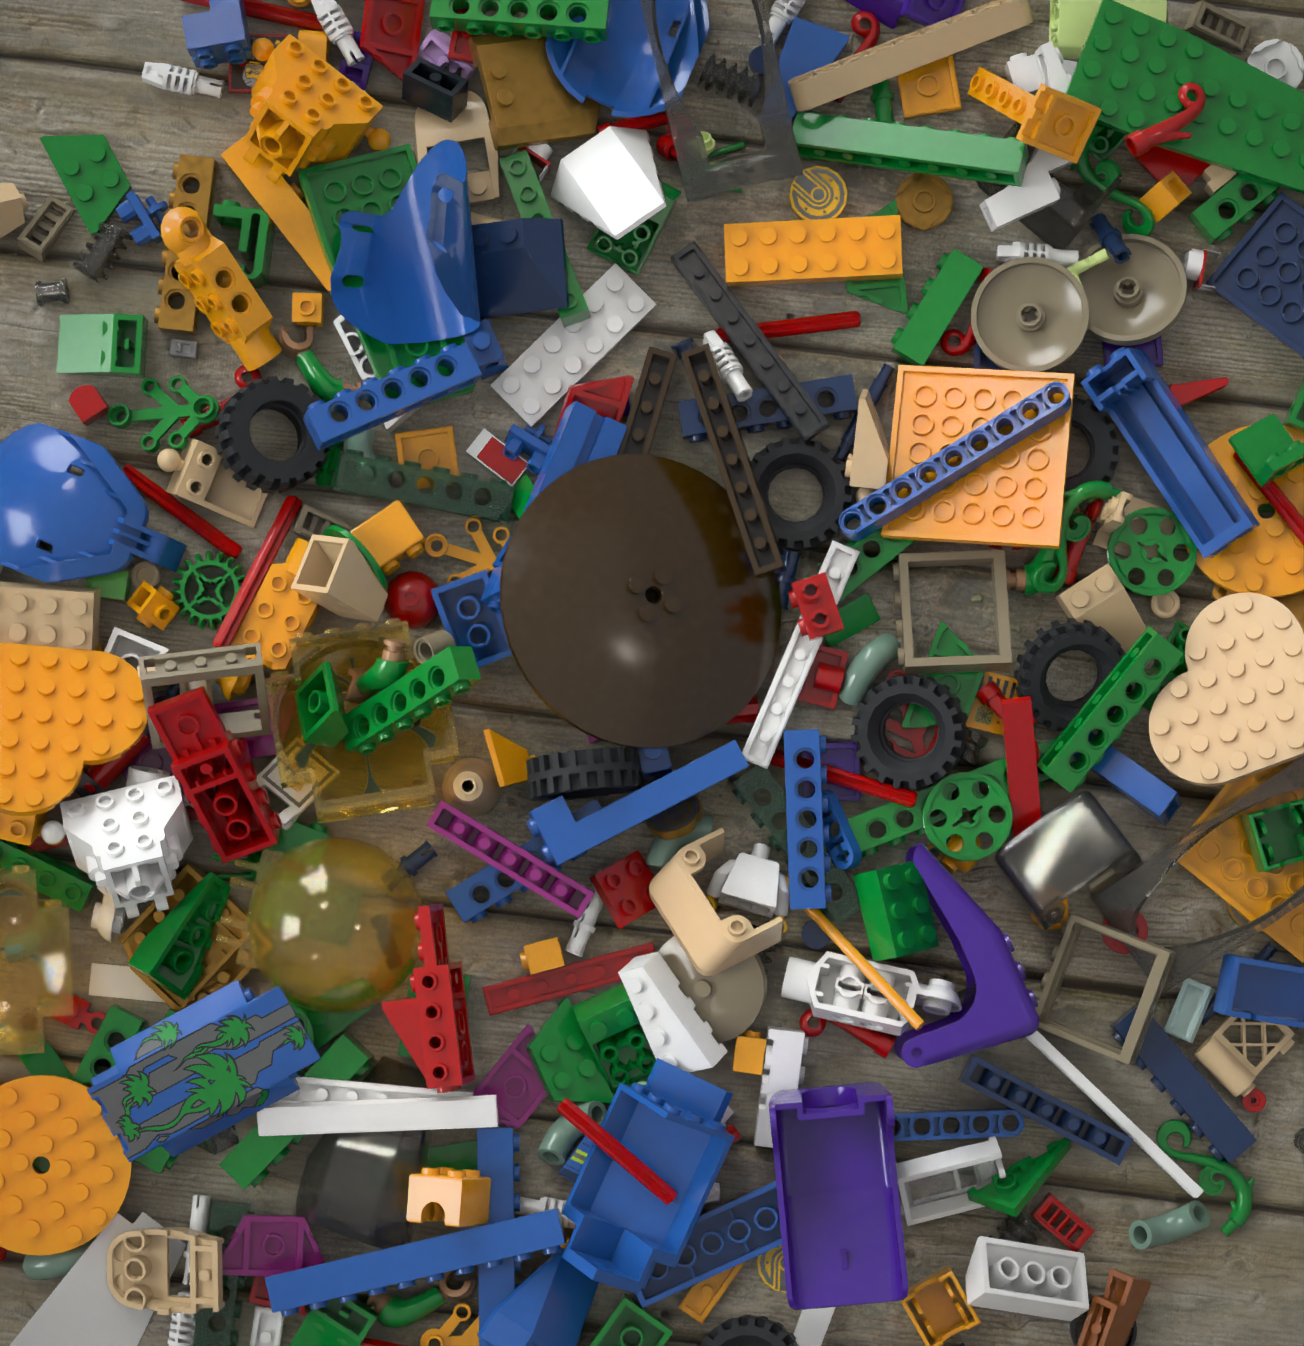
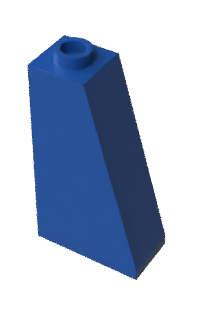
(808, 49)
(1137, 784)

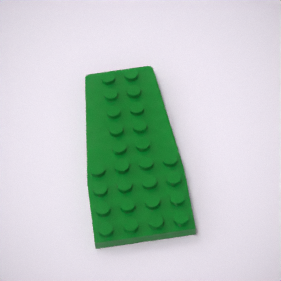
(1134, 75)
(369, 186)

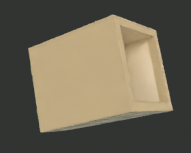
(340, 579)

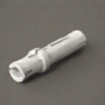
(585, 925)
(198, 1222)

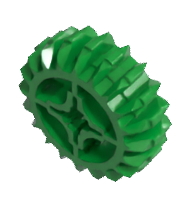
(200, 599)

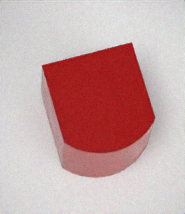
(88, 404)

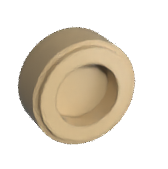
(146, 571)
(1165, 605)

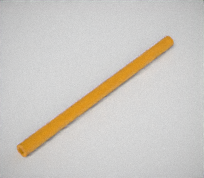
(865, 967)

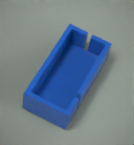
(1262, 989)

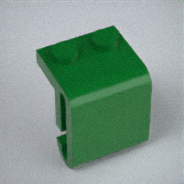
(248, 220)

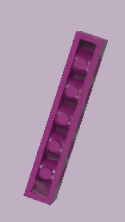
(510, 859)

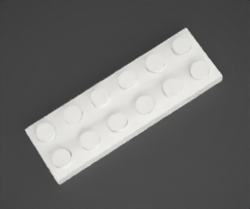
(570, 353)

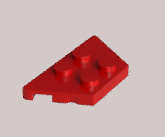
(392, 32)
(604, 396)

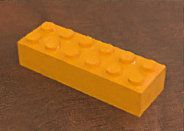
(813, 251)

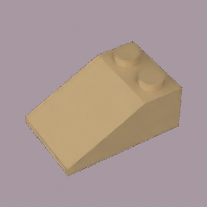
(1104, 603)

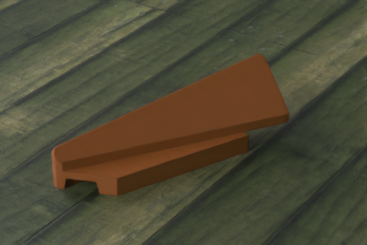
(1115, 1313)

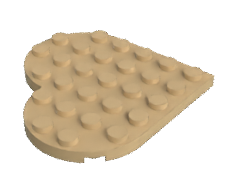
(1240, 697)

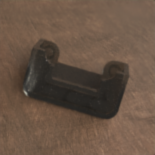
(1063, 855)

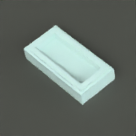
(1189, 1010)

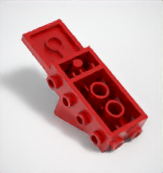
(216, 775)
(436, 1020)

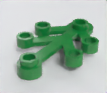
(168, 414)

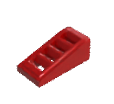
(1193, 391)
(1044, 1206)

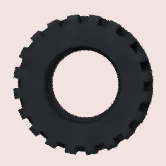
(241, 453)

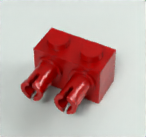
(816, 607)

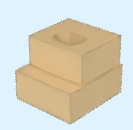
(1216, 178)

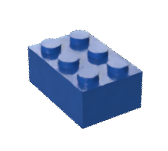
(470, 619)

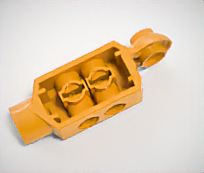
(220, 288)
(273, 620)

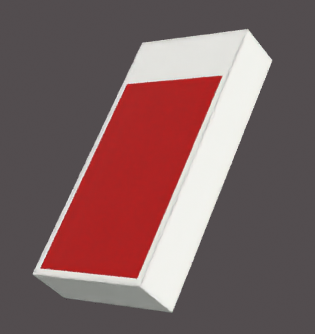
(489, 451)

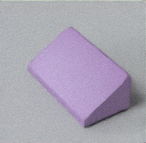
(436, 49)

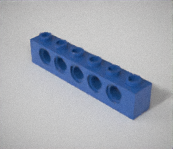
(327, 431)
(794, 743)
(463, 894)

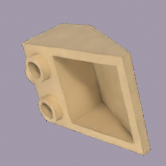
(871, 451)
(213, 484)

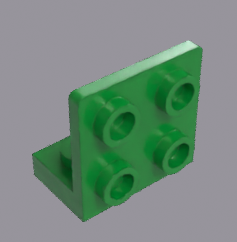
(1267, 450)

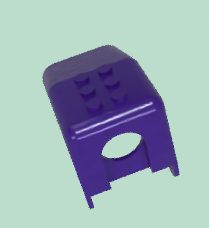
(1002, 1003)
(838, 1195)

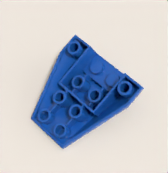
(544, 1309)

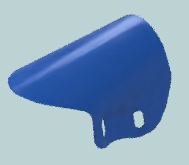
(417, 259)

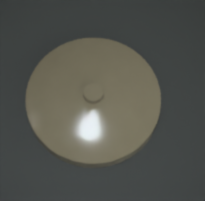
(1135, 298)
(1030, 315)
(726, 1000)

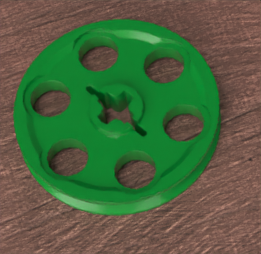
(1151, 567)
(967, 831)

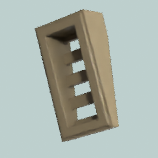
(1202, 30)
(47, 243)
(317, 514)

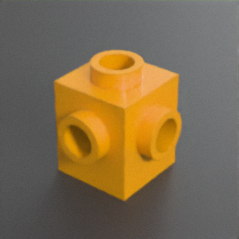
(153, 605)

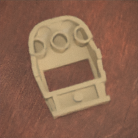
(467, 126)
(141, 1270)

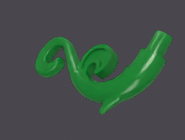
(1111, 171)
(1089, 490)
(1244, 1189)

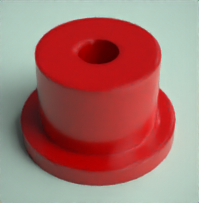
(1258, 1104)

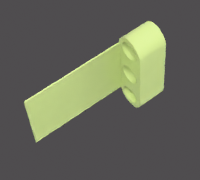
(1072, 21)

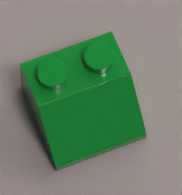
(322, 708)

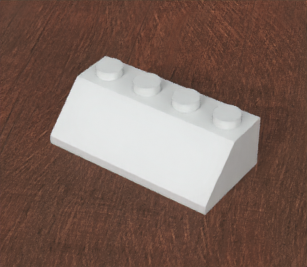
(1027, 1279)

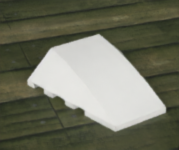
(611, 181)

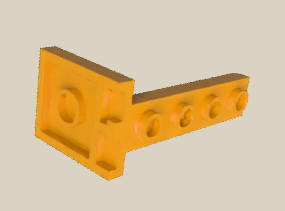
(1048, 119)

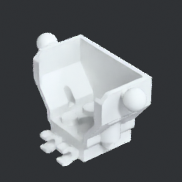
(128, 840)

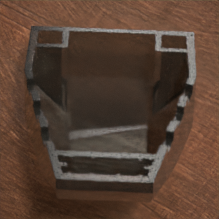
(362, 1178)

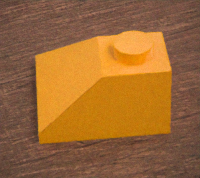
(508, 759)

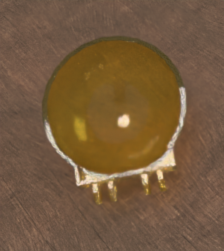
(329, 923)

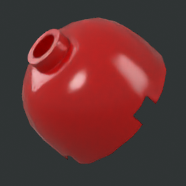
(411, 599)

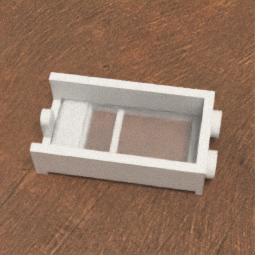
(939, 1182)

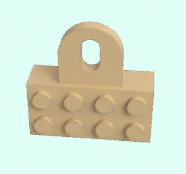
(49, 615)

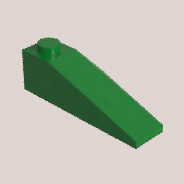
(176, 946)

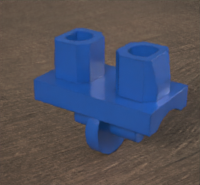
(133, 208)
(530, 442)

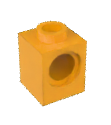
(1165, 196)
(308, 309)
(542, 955)
(749, 1053)

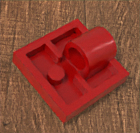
(824, 678)
(625, 889)

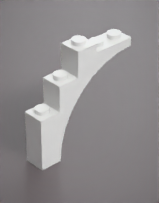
(1038, 187)

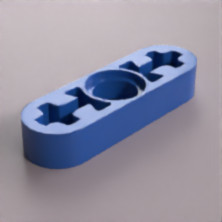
(845, 835)

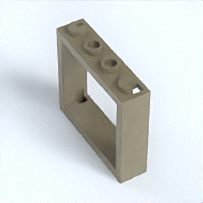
(953, 664)
(208, 665)
(1052, 982)

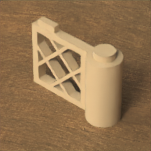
(1230, 1065)

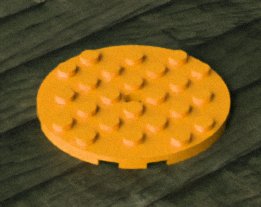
(1270, 555)
(86, 1170)

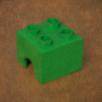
(1276, 835)

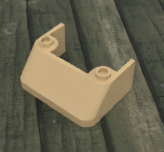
(706, 939)

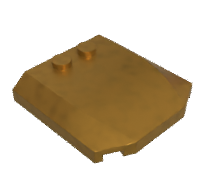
(526, 96)
(218, 960)

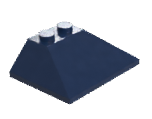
(520, 266)

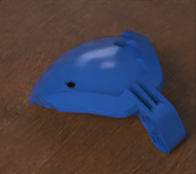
(622, 68)
(88, 519)

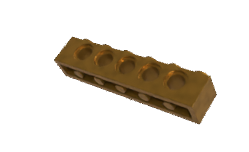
(186, 170)

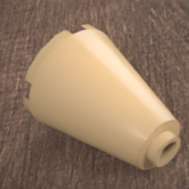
(485, 790)

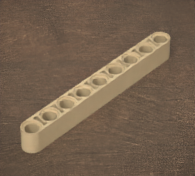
(908, 52)

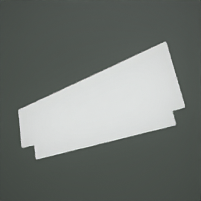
(82, 1305)

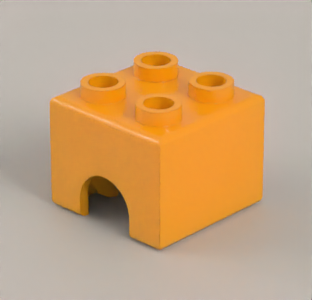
(391, 537)
(449, 1196)
(939, 1307)

